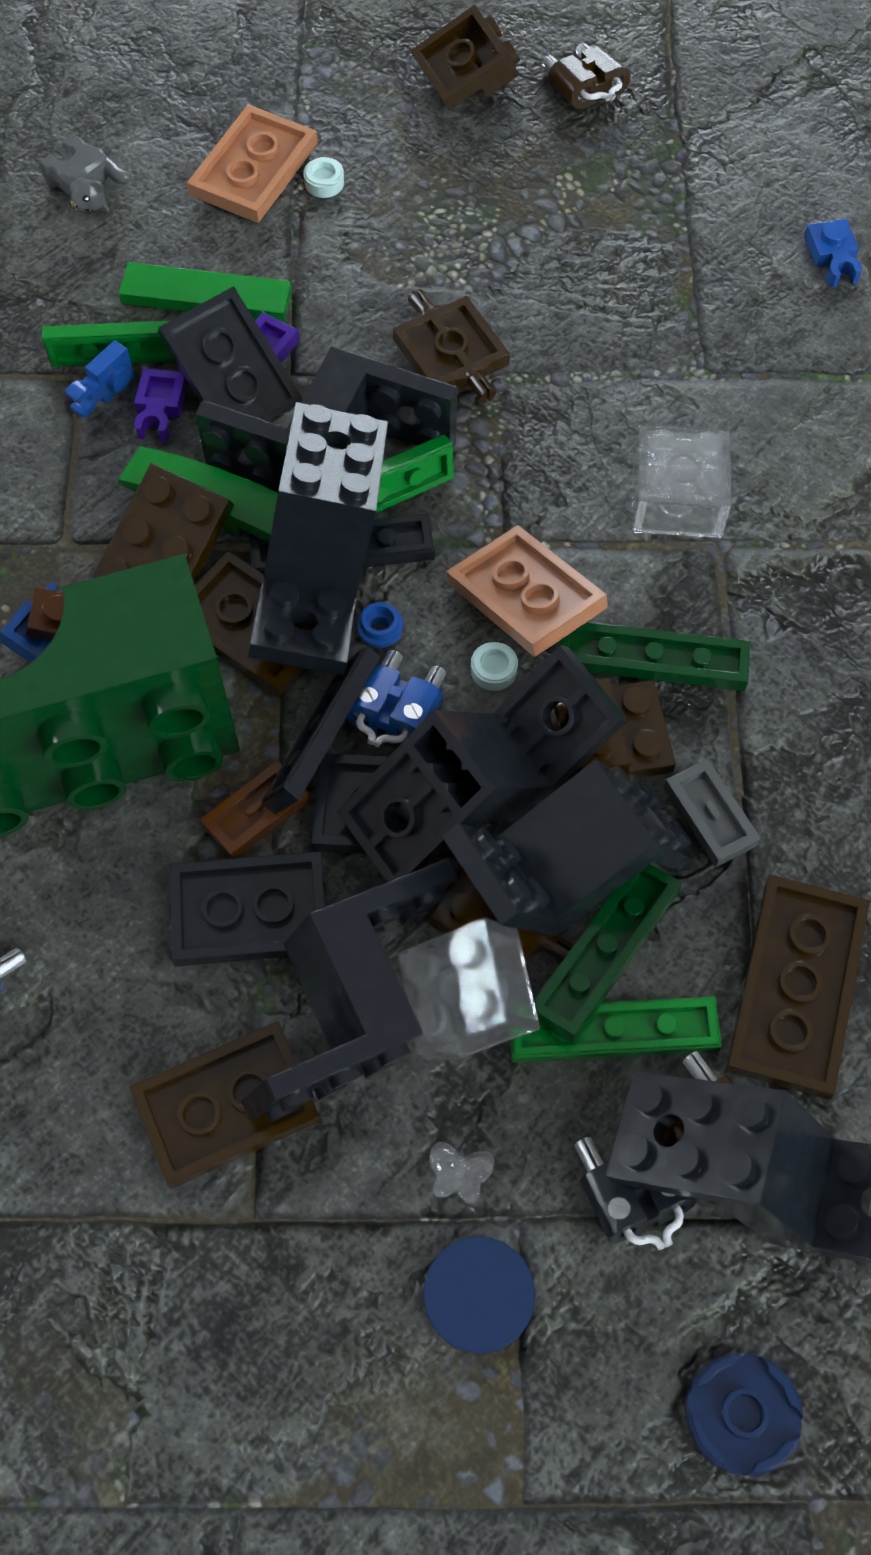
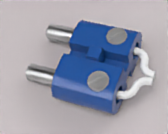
(394, 703)

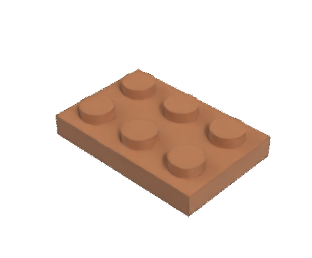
(252, 163)
(527, 590)

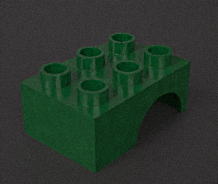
(114, 696)

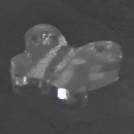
(458, 1172)

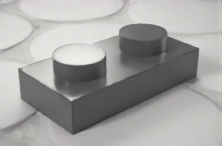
(711, 813)

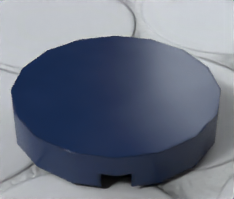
(479, 1295)
(744, 1414)

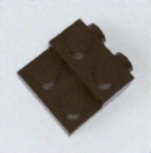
(467, 58)
(641, 743)

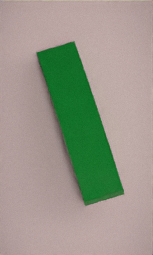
(252, 502)

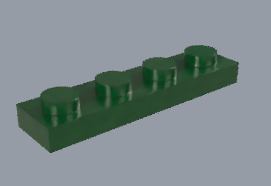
(661, 655)
(604, 952)

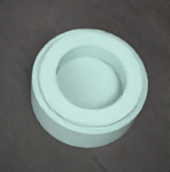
(323, 177)
(494, 666)

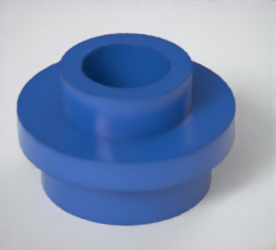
(380, 614)

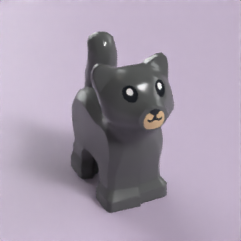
(82, 174)

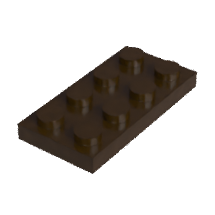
(798, 987)

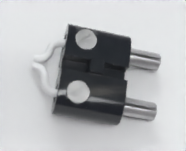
(627, 1209)

